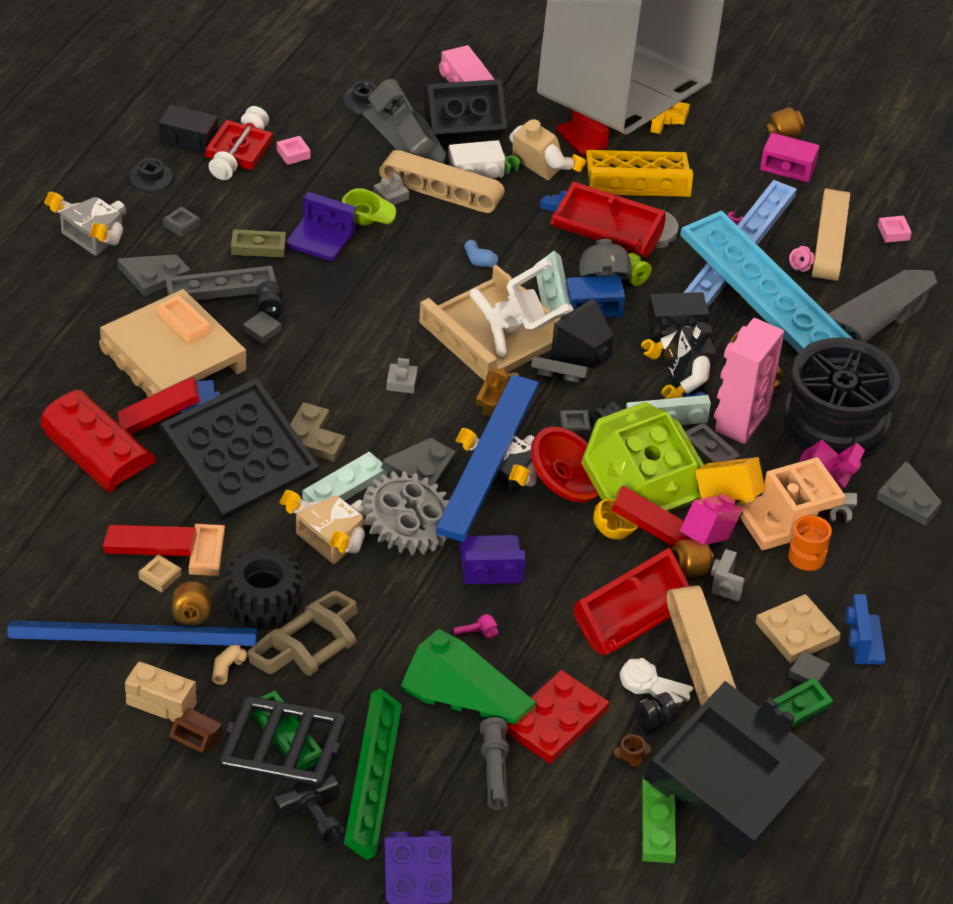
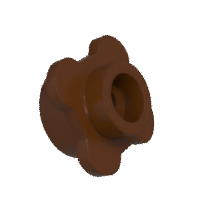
(628, 745)

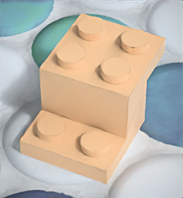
(789, 495)

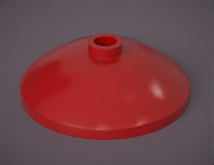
(557, 462)

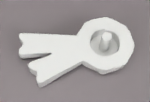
(641, 678)

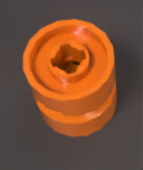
(809, 543)

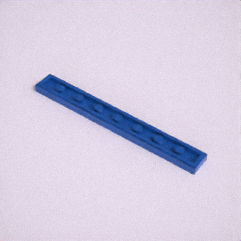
(487, 458)
(132, 633)

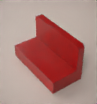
(584, 133)

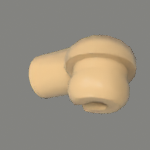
(224, 660)

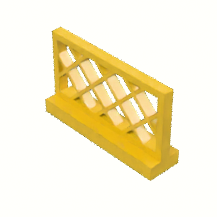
(644, 181)

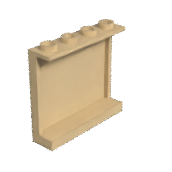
(469, 334)
(159, 356)

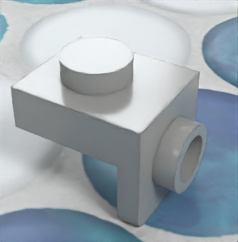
(725, 582)

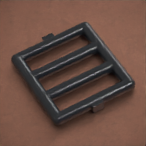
(288, 770)

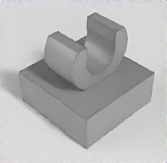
(392, 189)
(402, 377)
(846, 509)

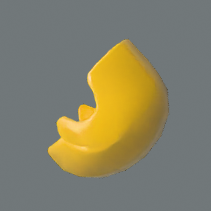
(610, 523)

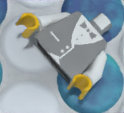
(89, 223)

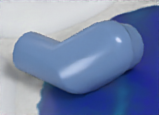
(480, 257)

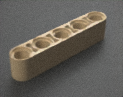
(443, 181)
(831, 234)
(698, 640)

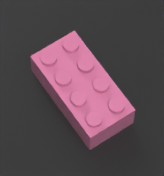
(748, 380)

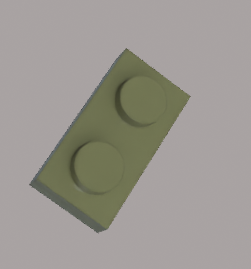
(258, 243)

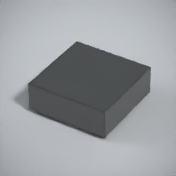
(181, 222)
(262, 327)
(576, 421)
(808, 667)

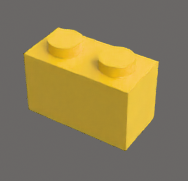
(734, 478)

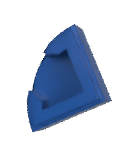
(552, 203)

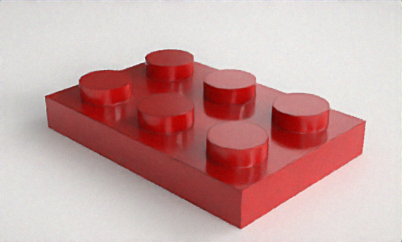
(560, 717)

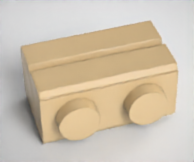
(159, 691)

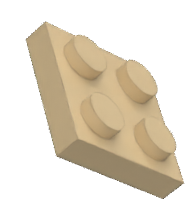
(797, 628)

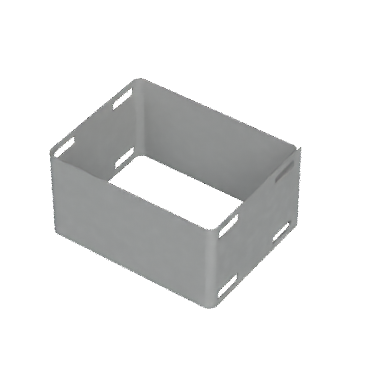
(626, 55)

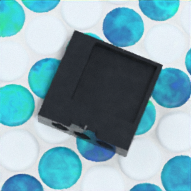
(736, 766)

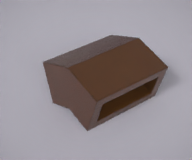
(196, 731)

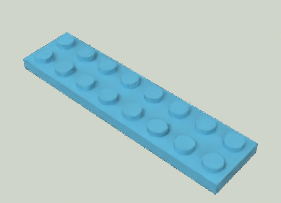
(760, 281)

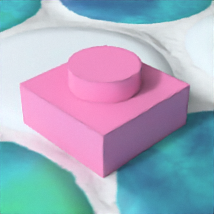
(293, 150)
(894, 229)

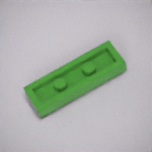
(657, 825)

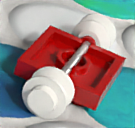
(239, 143)

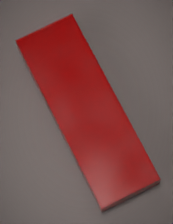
(159, 406)
(648, 516)
(149, 540)

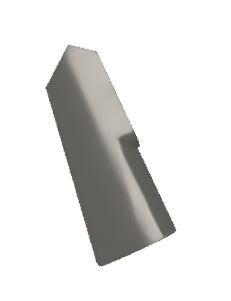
(401, 124)
(887, 302)

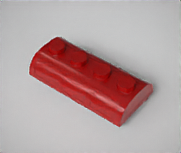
(609, 216)
(94, 440)
(629, 603)

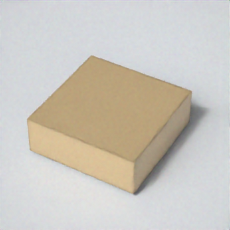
(160, 573)

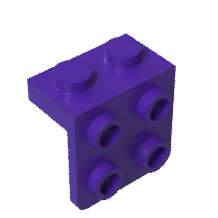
(324, 228)
(492, 559)
(418, 868)

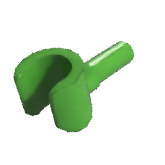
(511, 161)

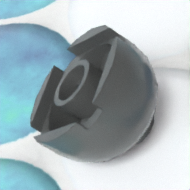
(605, 260)

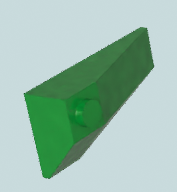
(456, 675)

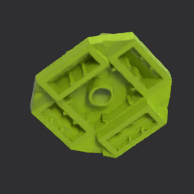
(619, 458)

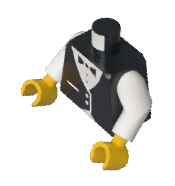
(688, 357)
(516, 468)

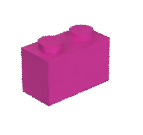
(789, 157)
(711, 519)

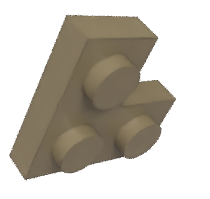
(309, 427)

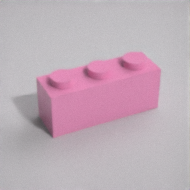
(462, 66)

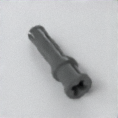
(495, 751)

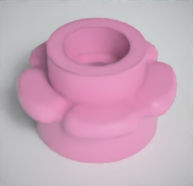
(795, 256)

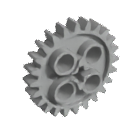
(405, 512)

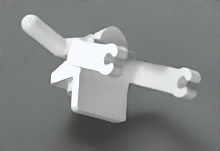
(520, 309)

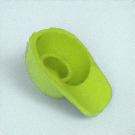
(370, 207)

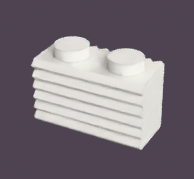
(479, 158)

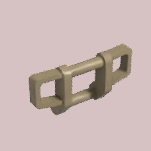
(293, 649)

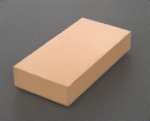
(183, 319)
(207, 550)

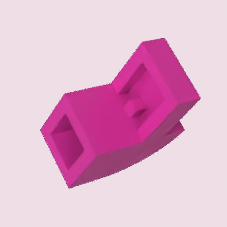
(839, 465)

